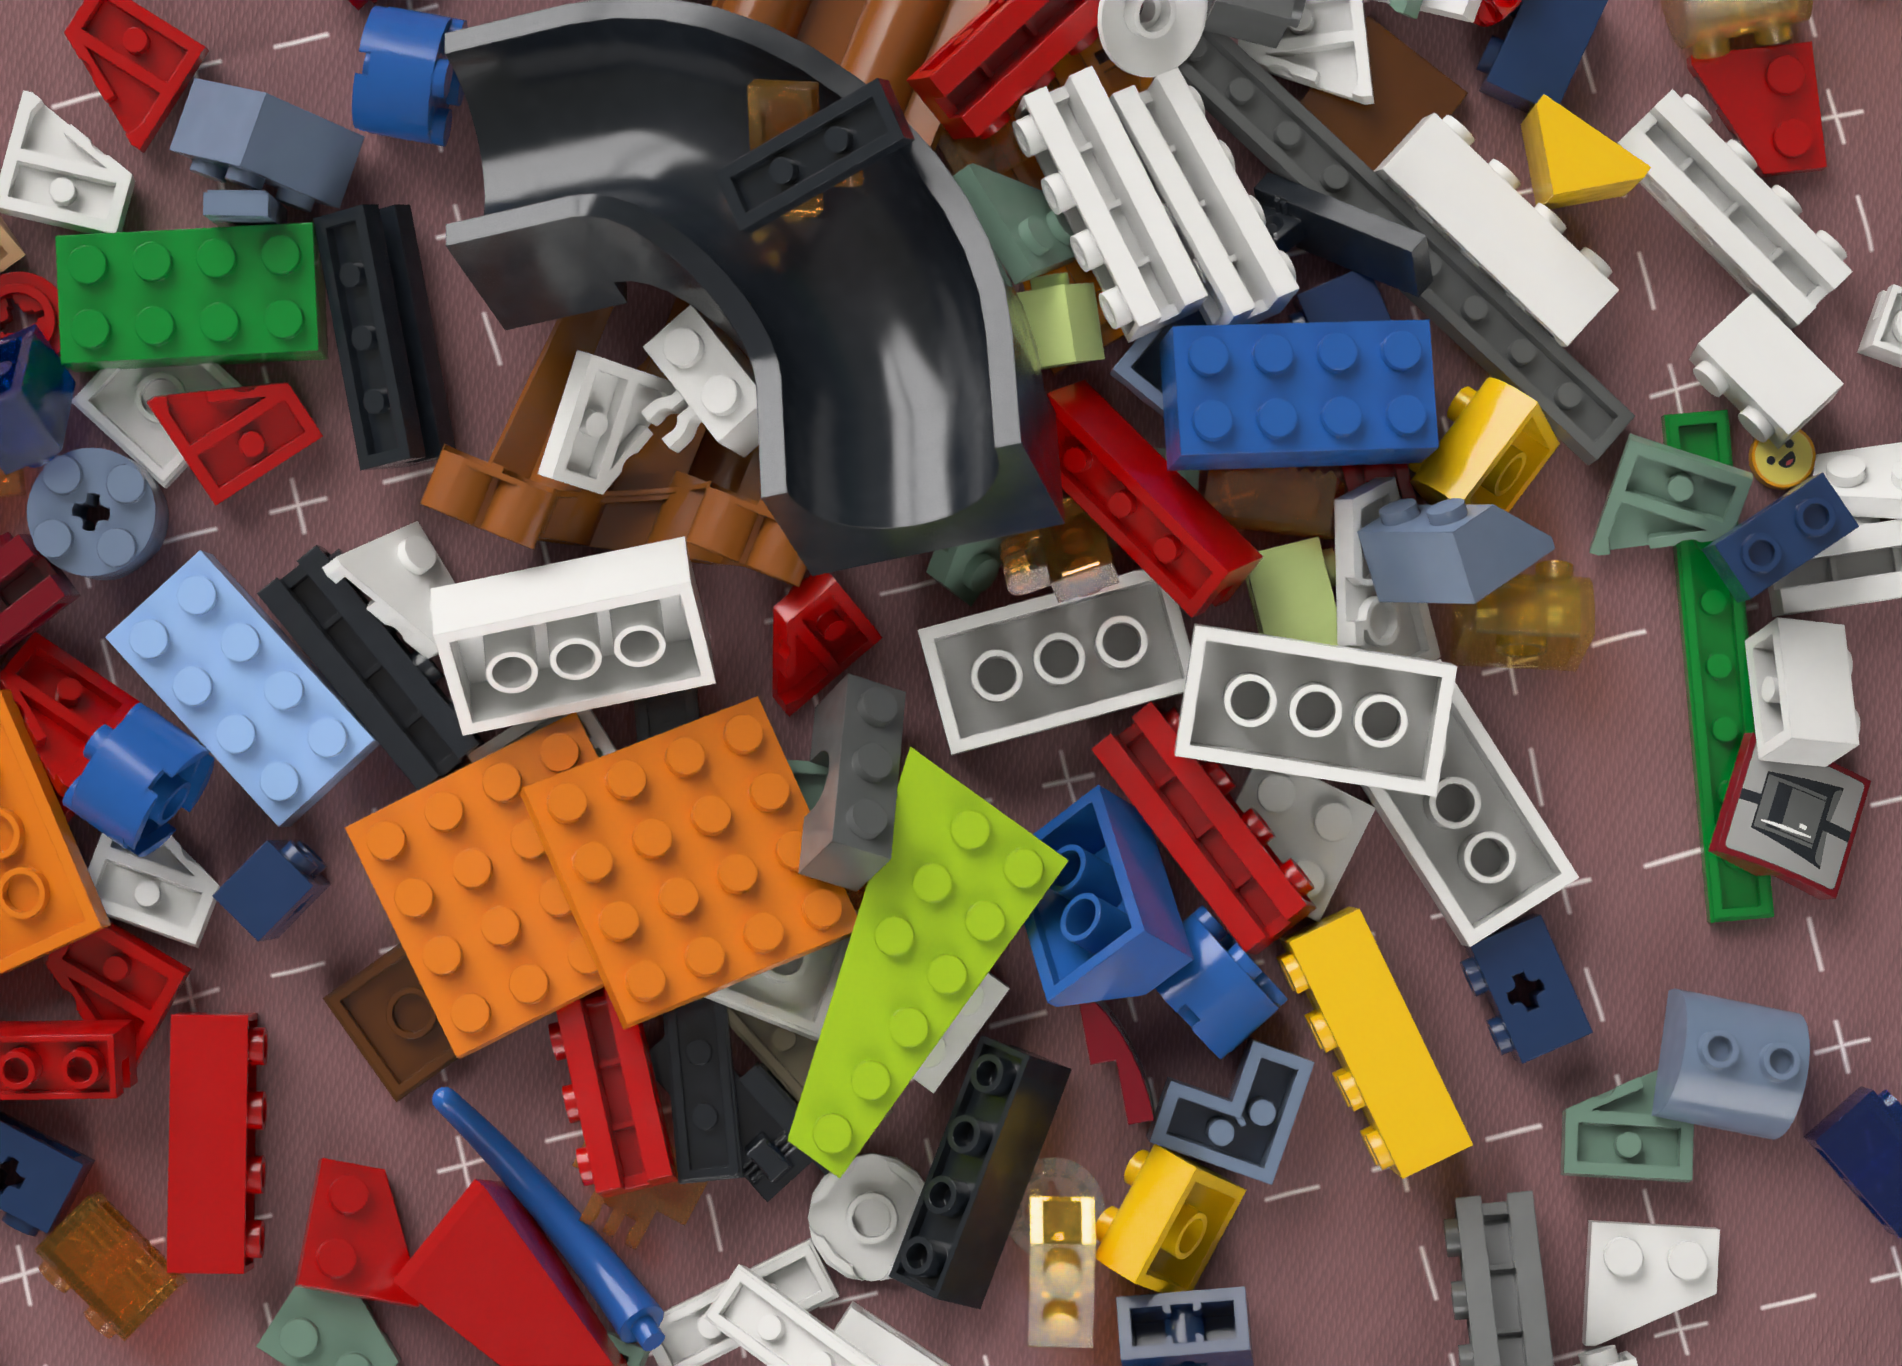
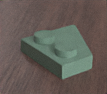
(1017, 223)
(1668, 498)
(1622, 1139)
(327, 1331)

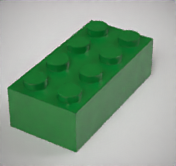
(191, 297)

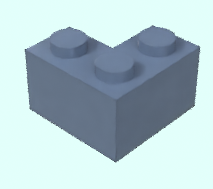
(265, 141)
(1246, 1128)

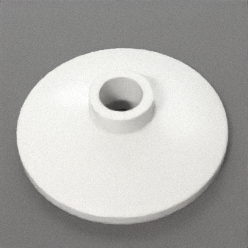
(1153, 40)

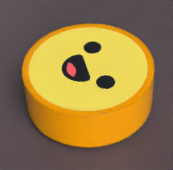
(1783, 466)

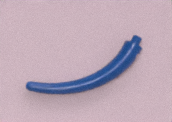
(604, 1274)

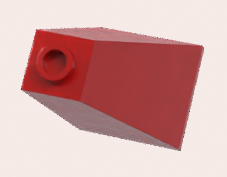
(505, 1286)

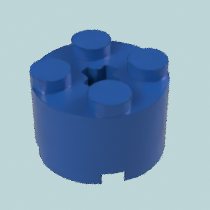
(406, 76)
(139, 779)
(1221, 989)

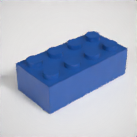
(1298, 394)

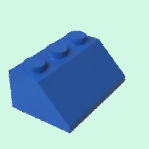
(1110, 914)

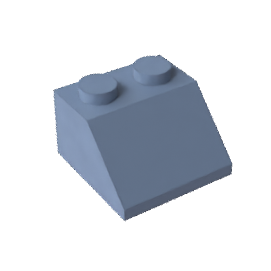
(1447, 550)

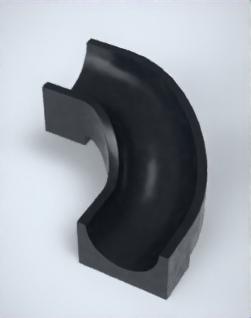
(878, 334)

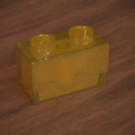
(1061, 1271)

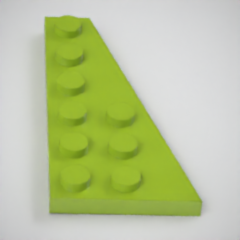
(917, 953)

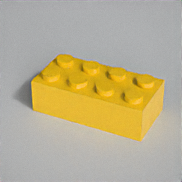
(1375, 1041)

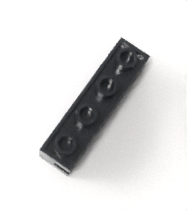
(384, 335)
(371, 669)
(980, 1173)

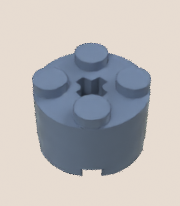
(78, 482)

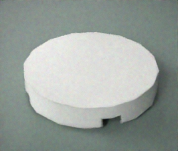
(864, 1215)

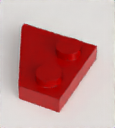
(134, 62)
(1769, 104)
(235, 432)
(815, 639)
(61, 705)
(120, 978)
(353, 1235)

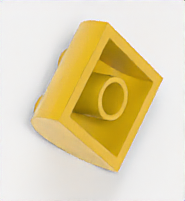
(1489, 450)
(1166, 1221)

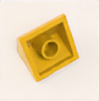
(1573, 160)

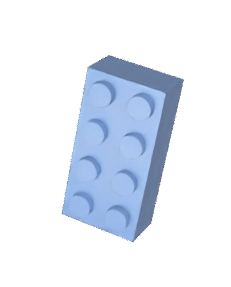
(243, 689)

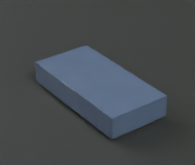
(243, 208)

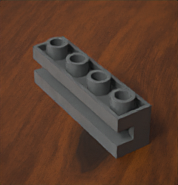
(1500, 1282)

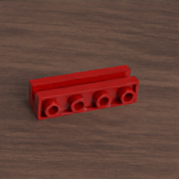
(999, 59)
(1144, 506)
(1207, 831)
(67, 1059)
(613, 1098)
(214, 1143)

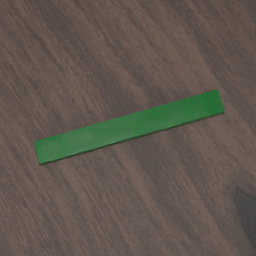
(1715, 682)

